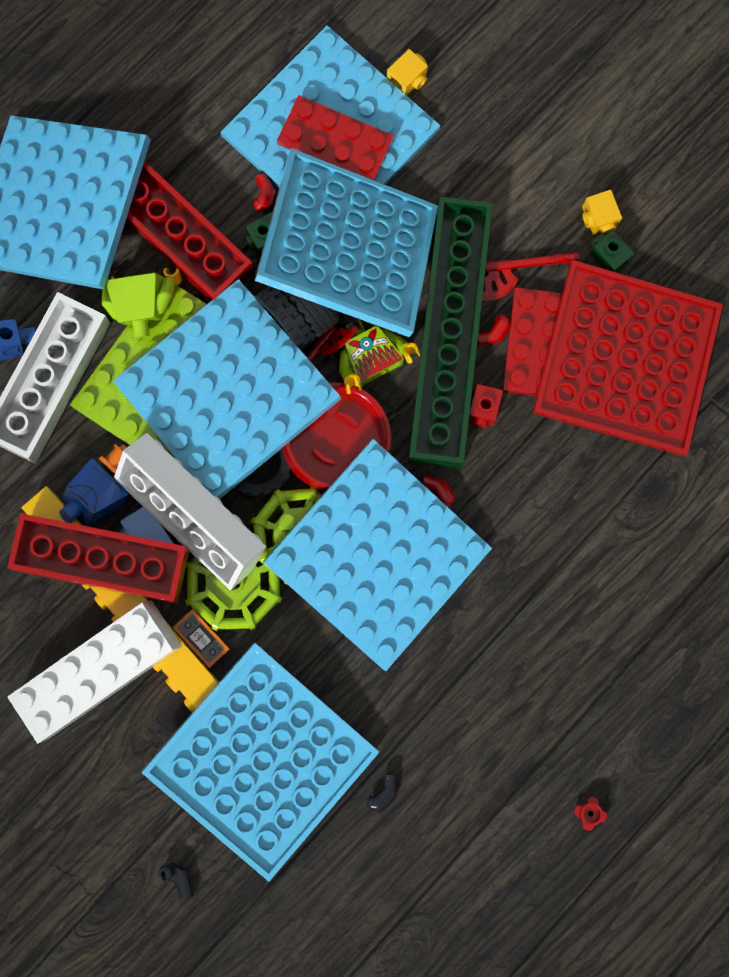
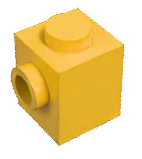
(408, 72)
(601, 213)

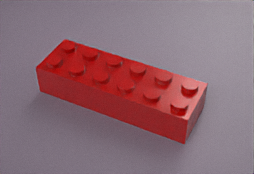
(185, 236)
(98, 558)

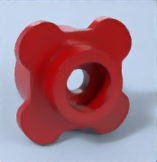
(590, 821)

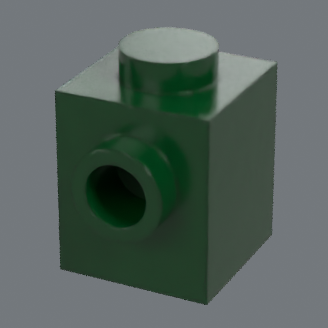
(257, 233)
(611, 252)

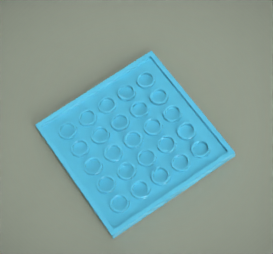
(343, 81)
(65, 198)
(348, 243)
(227, 390)
(377, 555)
(260, 761)

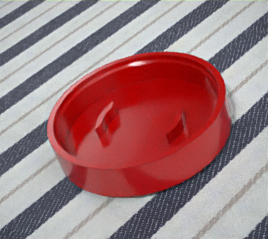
(337, 437)

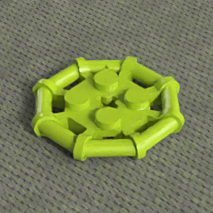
(288, 518)
(231, 600)

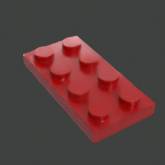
(335, 138)
(529, 338)

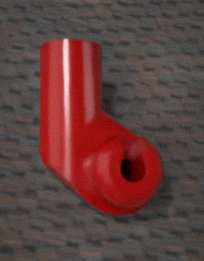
(267, 194)
(442, 489)

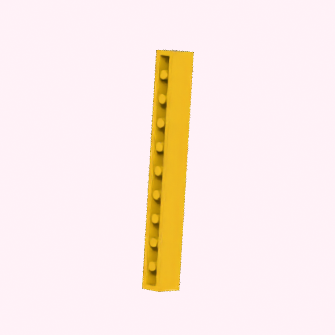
(182, 667)

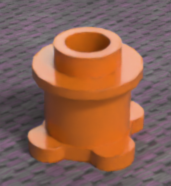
(113, 458)

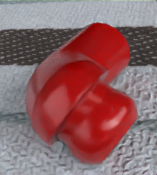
(497, 332)

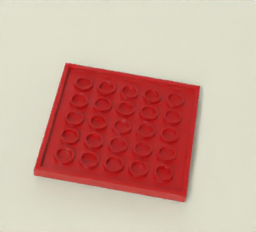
(628, 358)

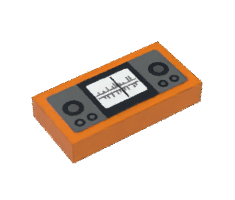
(201, 638)

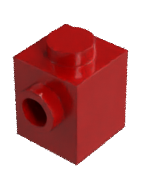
(484, 406)

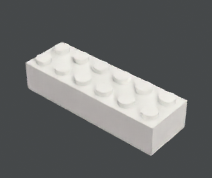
(48, 375)
(189, 511)
(94, 671)

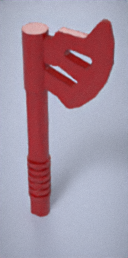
(507, 265)
(322, 344)

